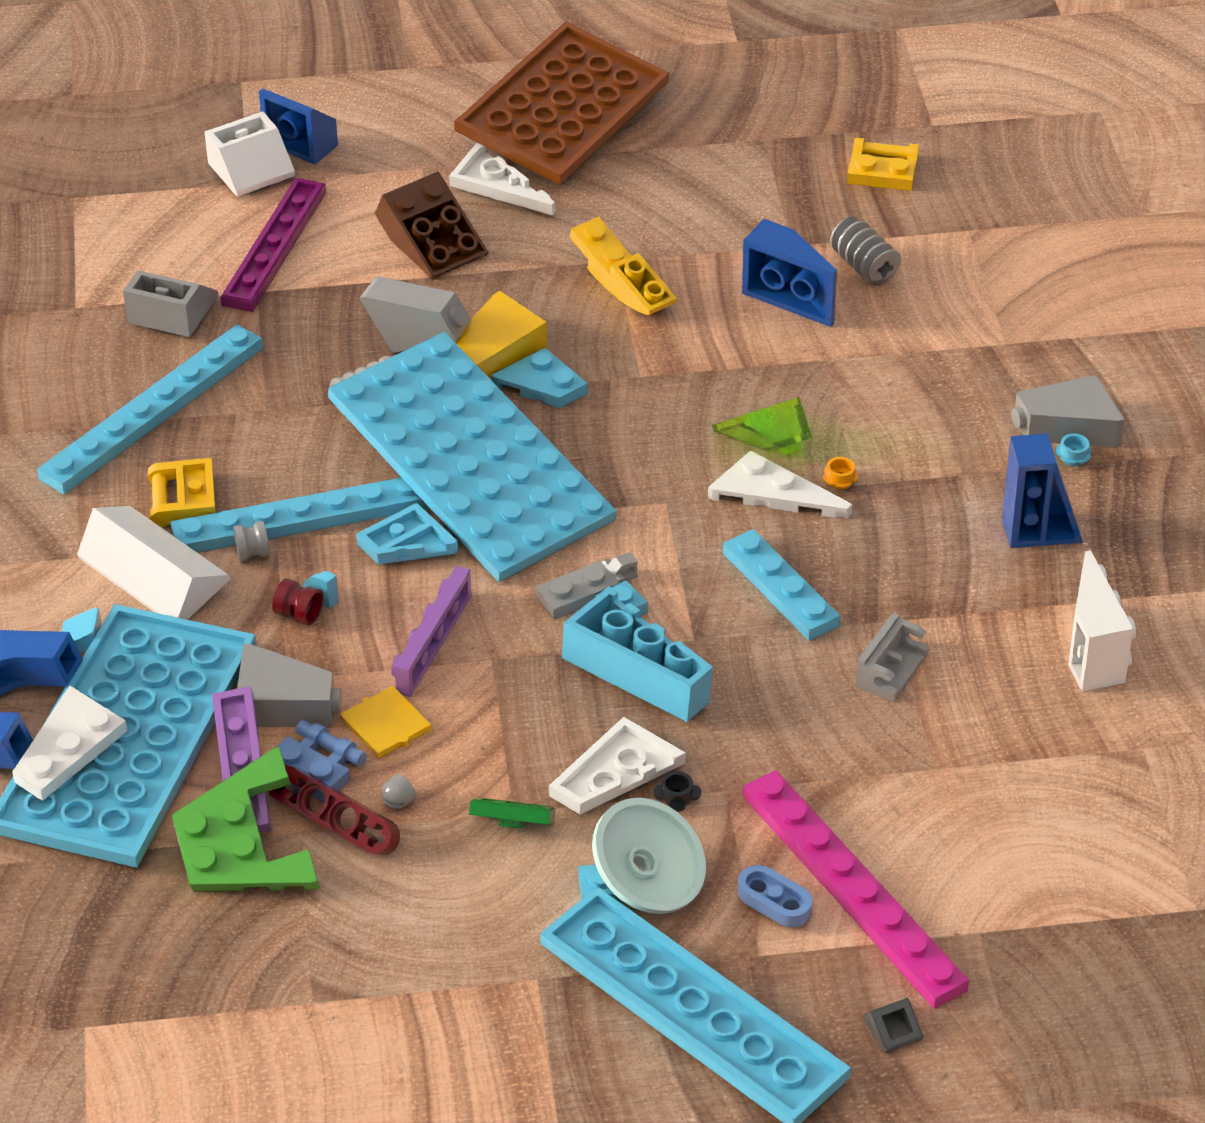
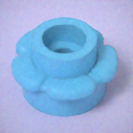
(1074, 449)

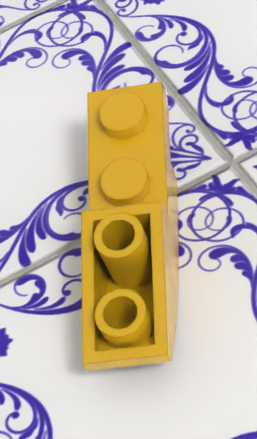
(620, 272)

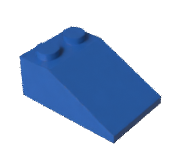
(788, 273)

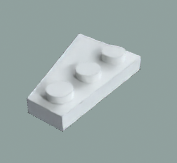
(67, 743)
(614, 766)

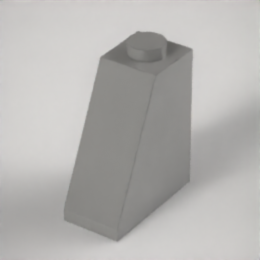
(413, 312)
(1070, 408)
(288, 689)

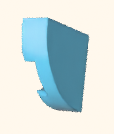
(327, 583)

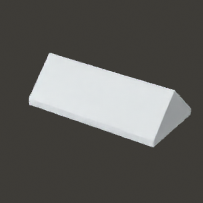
(149, 562)

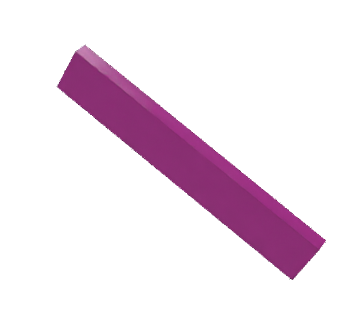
(273, 245)

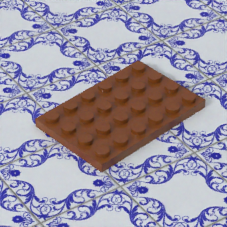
(561, 102)

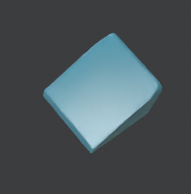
(83, 628)

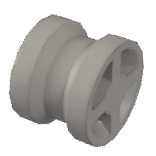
(251, 541)

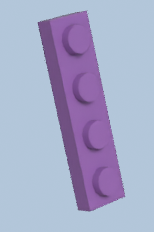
(436, 625)
(240, 741)

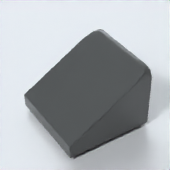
(894, 1025)

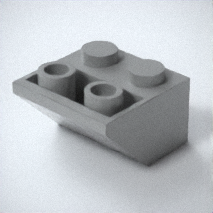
(167, 303)

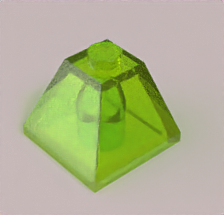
(770, 428)

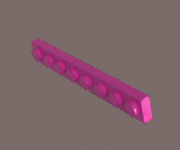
(856, 889)

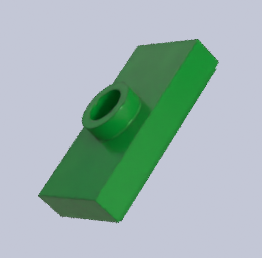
(512, 813)

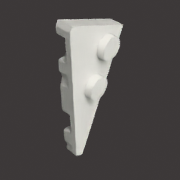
(497, 180)
(775, 487)

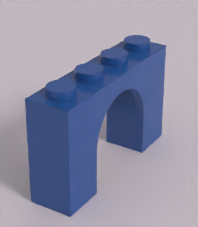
(31, 660)

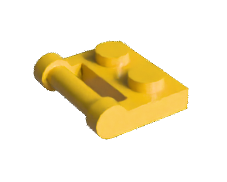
(882, 171)
(194, 490)

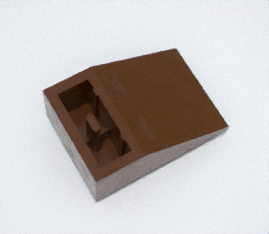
(429, 226)

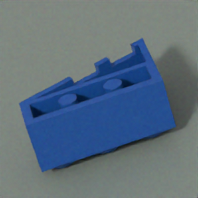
(1035, 496)

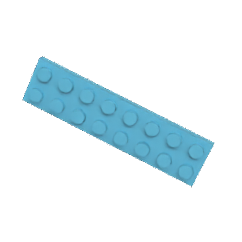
(696, 1007)

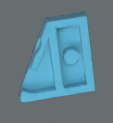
(543, 378)
(406, 537)

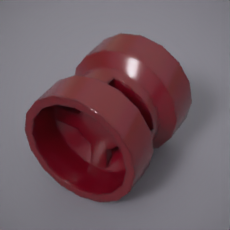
(297, 601)

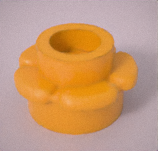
(840, 473)

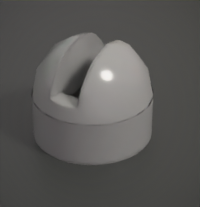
(398, 792)

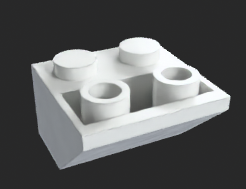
(248, 154)

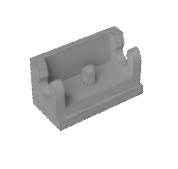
(891, 658)

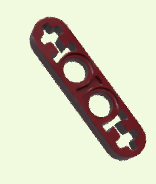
(331, 812)

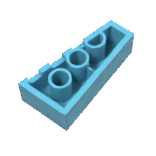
(636, 656)

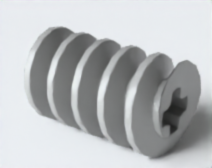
(865, 250)

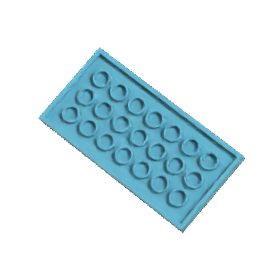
(472, 456)
(162, 682)

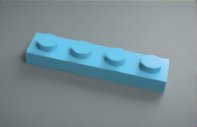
(781, 584)

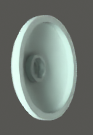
(662, 848)

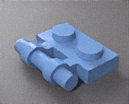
(327, 769)

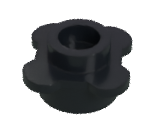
(677, 790)

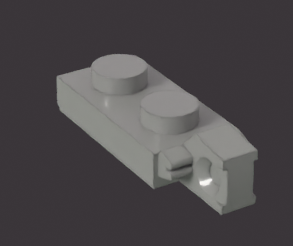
(579, 587)

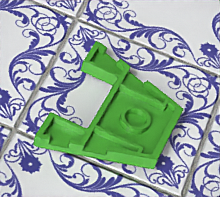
(223, 838)

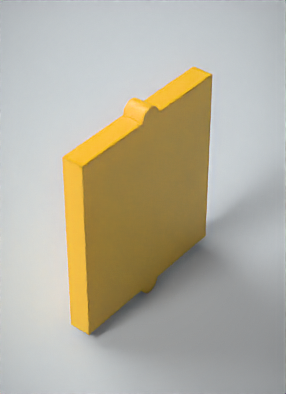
(385, 721)

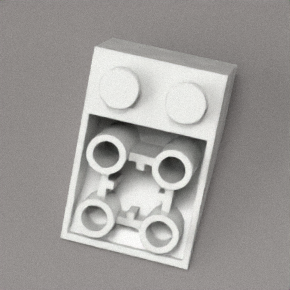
(1100, 631)

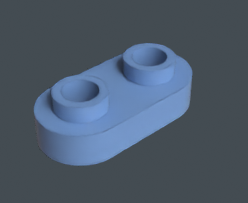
(780, 897)

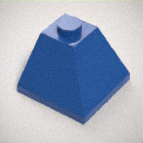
(304, 130)

